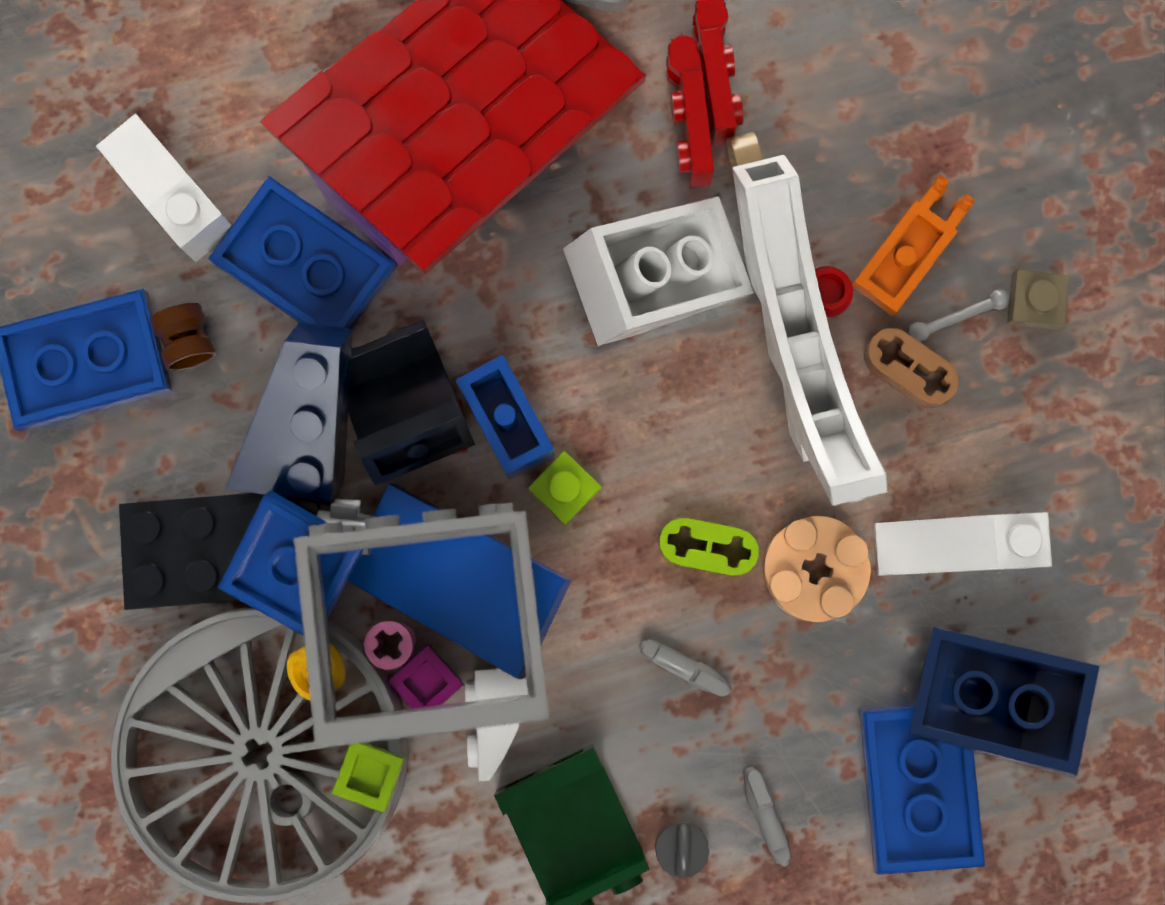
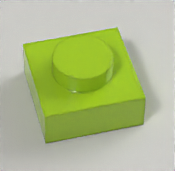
(564, 488)
(369, 776)

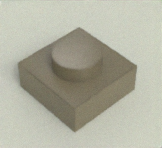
(1038, 299)

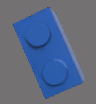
(506, 417)

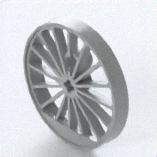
(177, 660)

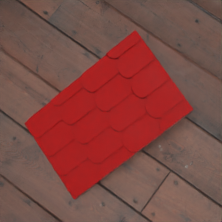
(450, 116)

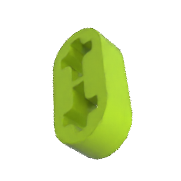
(710, 534)

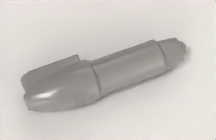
(694, 672)
(762, 805)

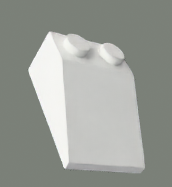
(656, 269)

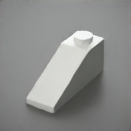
(164, 188)
(963, 544)

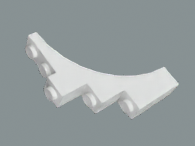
(798, 334)

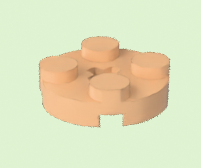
(832, 595)

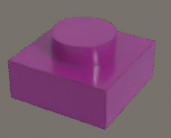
(426, 680)

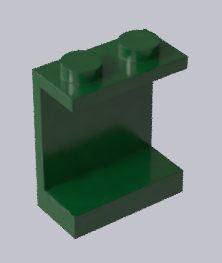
(573, 830)

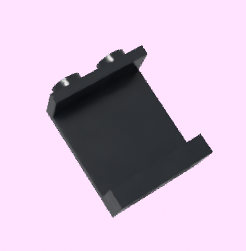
(403, 404)

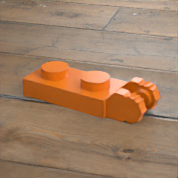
(910, 250)

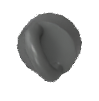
(681, 849)

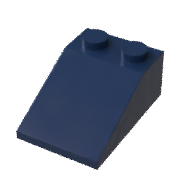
(1005, 701)

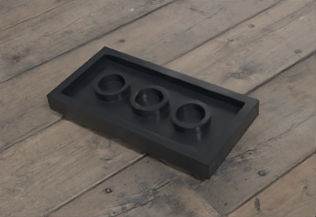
(183, 547)

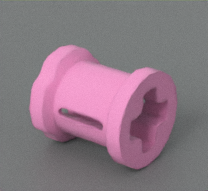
(375, 641)

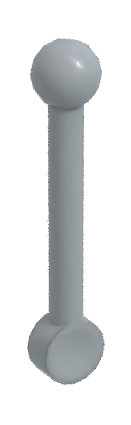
(920, 331)

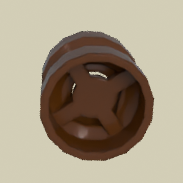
(182, 336)

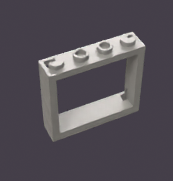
(387, 532)

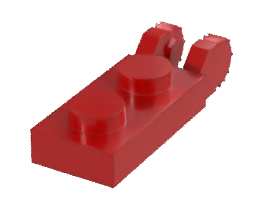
(717, 65)
(690, 108)

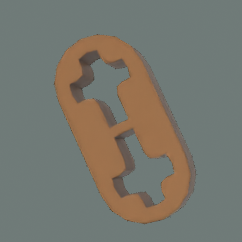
(918, 358)

